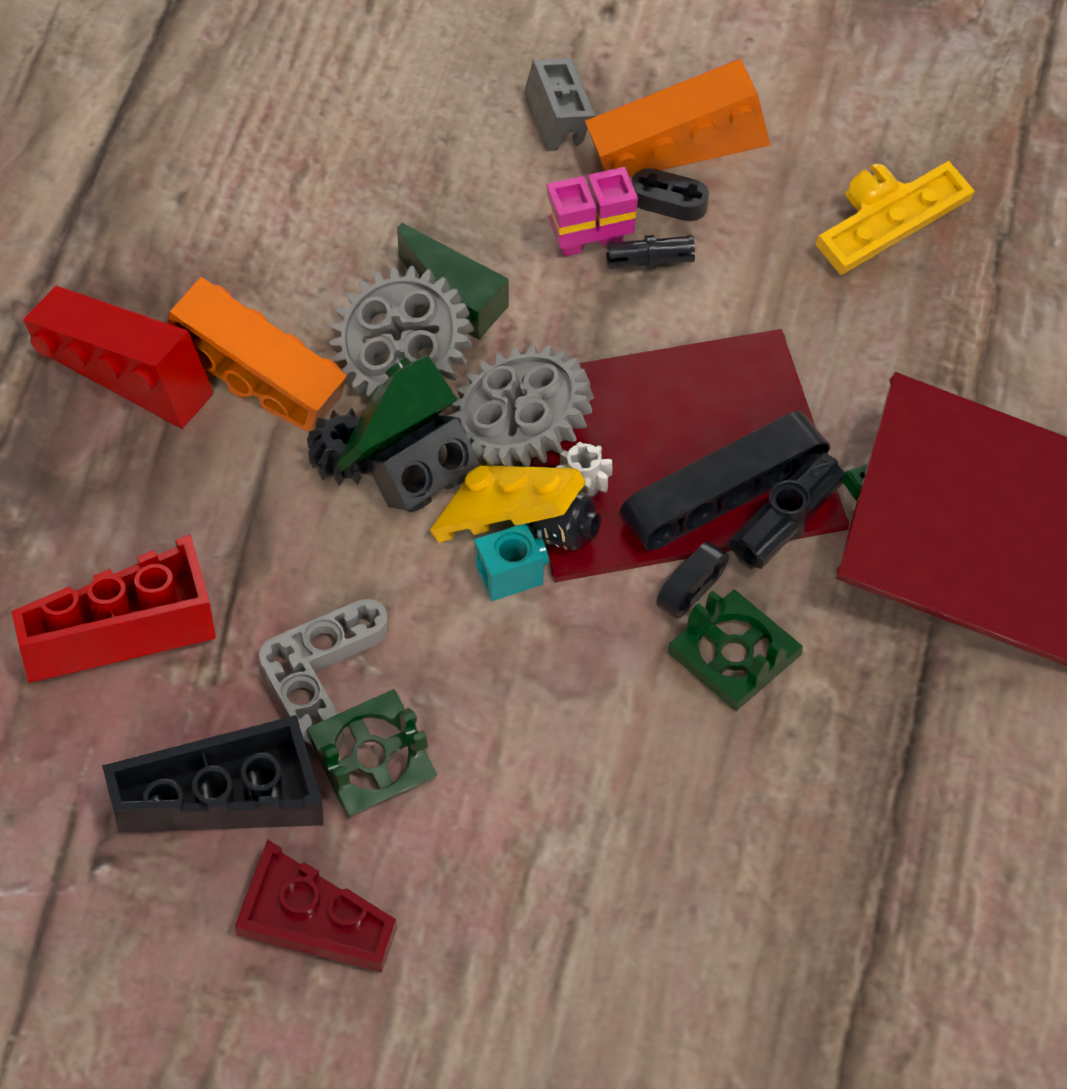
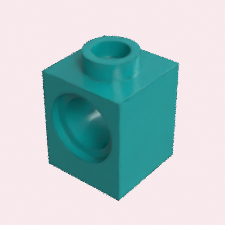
(504, 577)

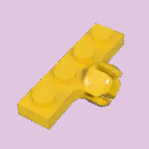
(890, 212)

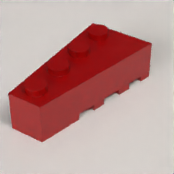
(122, 352)
(117, 616)

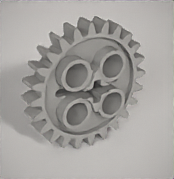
(400, 299)
(523, 406)

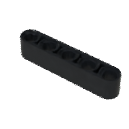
(721, 481)

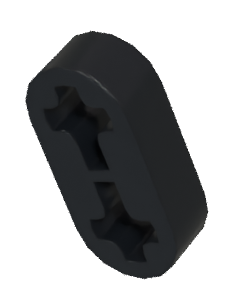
(670, 194)
(692, 580)

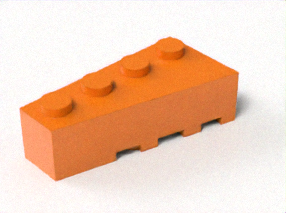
(683, 123)
(257, 356)

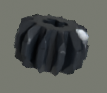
(328, 443)

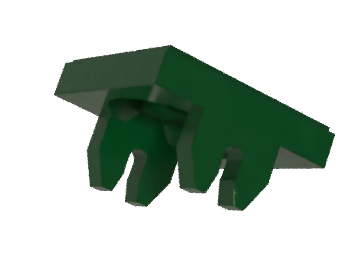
(761, 671)
(388, 708)

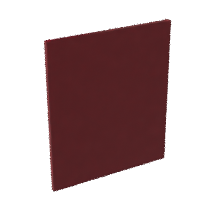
(666, 413)
(964, 518)

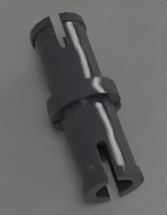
(650, 252)

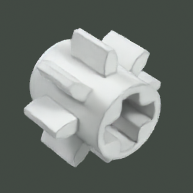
(589, 463)

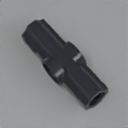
(773, 525)

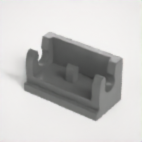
(557, 101)

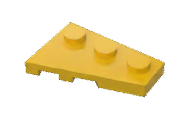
(508, 493)

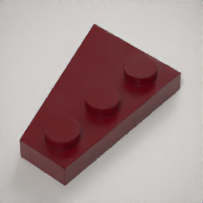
(308, 914)

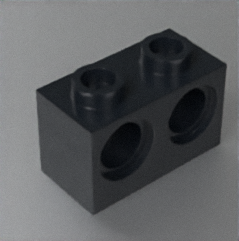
(419, 453)

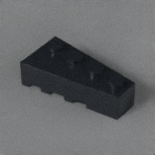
(219, 782)

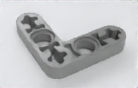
(306, 659)

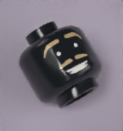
(572, 528)

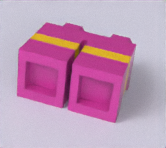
(592, 211)

